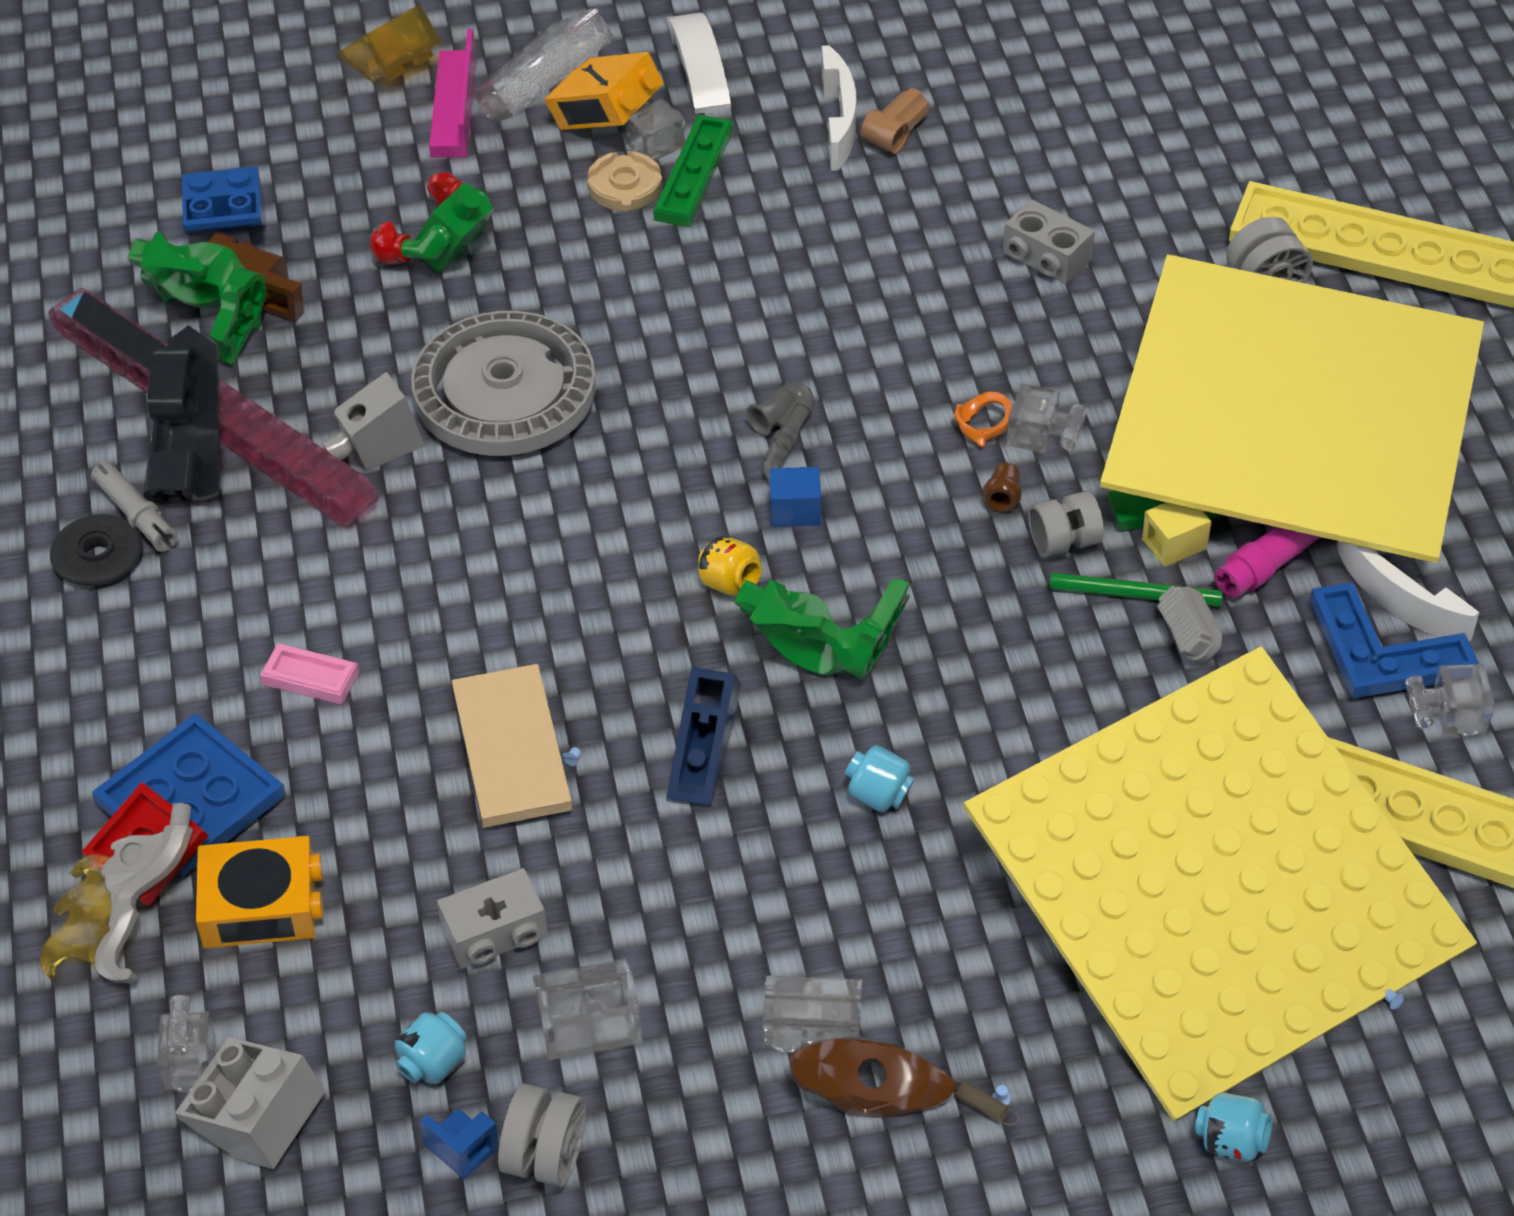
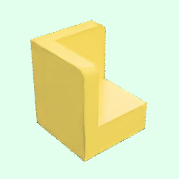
(1175, 532)

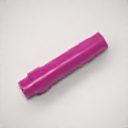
(1259, 560)

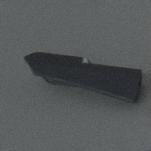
(186, 420)

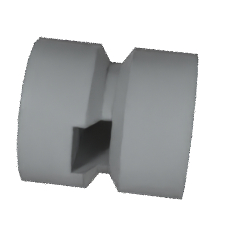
(1071, 522)

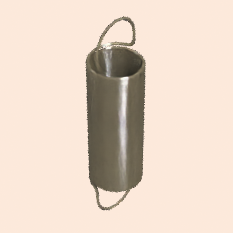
(983, 1102)

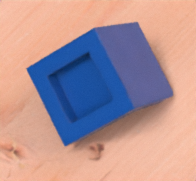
(795, 496)
(460, 1140)

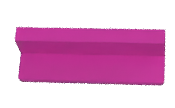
(453, 101)

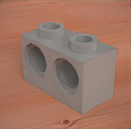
(1048, 241)

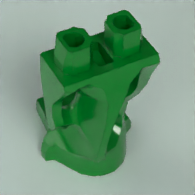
(202, 278)
(808, 637)

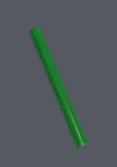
(1123, 588)

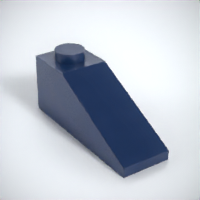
(703, 735)

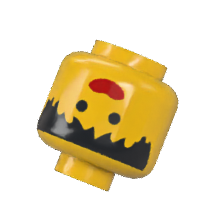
(727, 564)

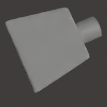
(375, 425)

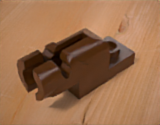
(282, 294)

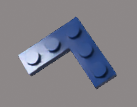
(1361, 658)

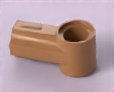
(891, 127)

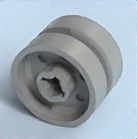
(1270, 249)
(542, 1135)

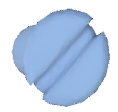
(571, 757)
(1394, 999)
(1002, 1094)

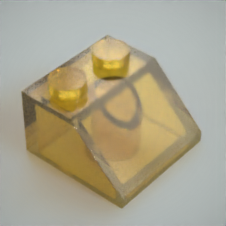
(392, 46)

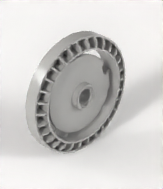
(504, 383)

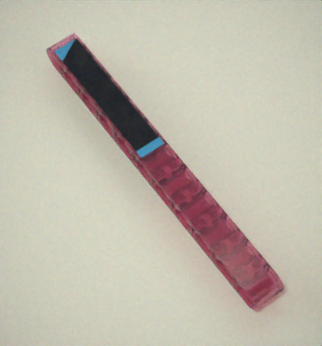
(244, 425)

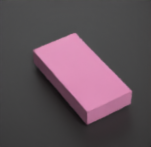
(309, 673)

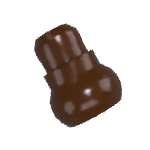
(1003, 489)

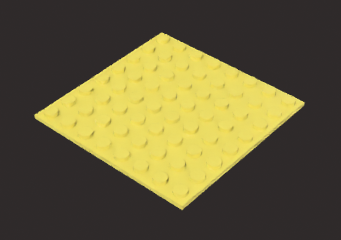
(1297, 408)
(1218, 880)

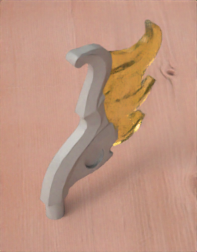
(105, 902)

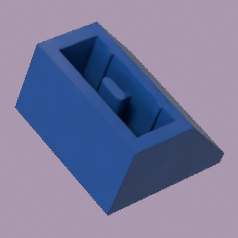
(222, 200)

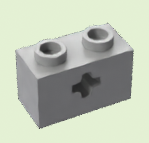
(492, 918)

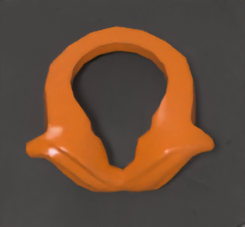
(966, 411)

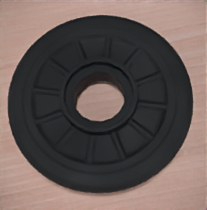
(76, 566)

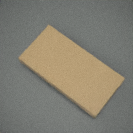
(511, 745)

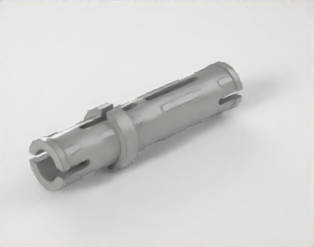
(140, 513)

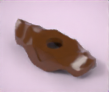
(832, 1067)

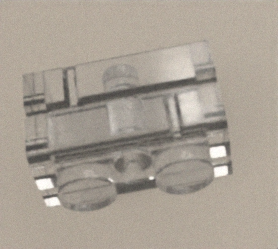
(809, 1010)

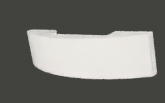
(700, 61)
(839, 83)
(1404, 598)

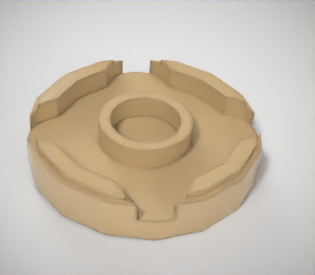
(624, 181)

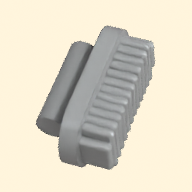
(1191, 623)

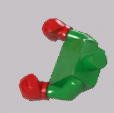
(447, 232)

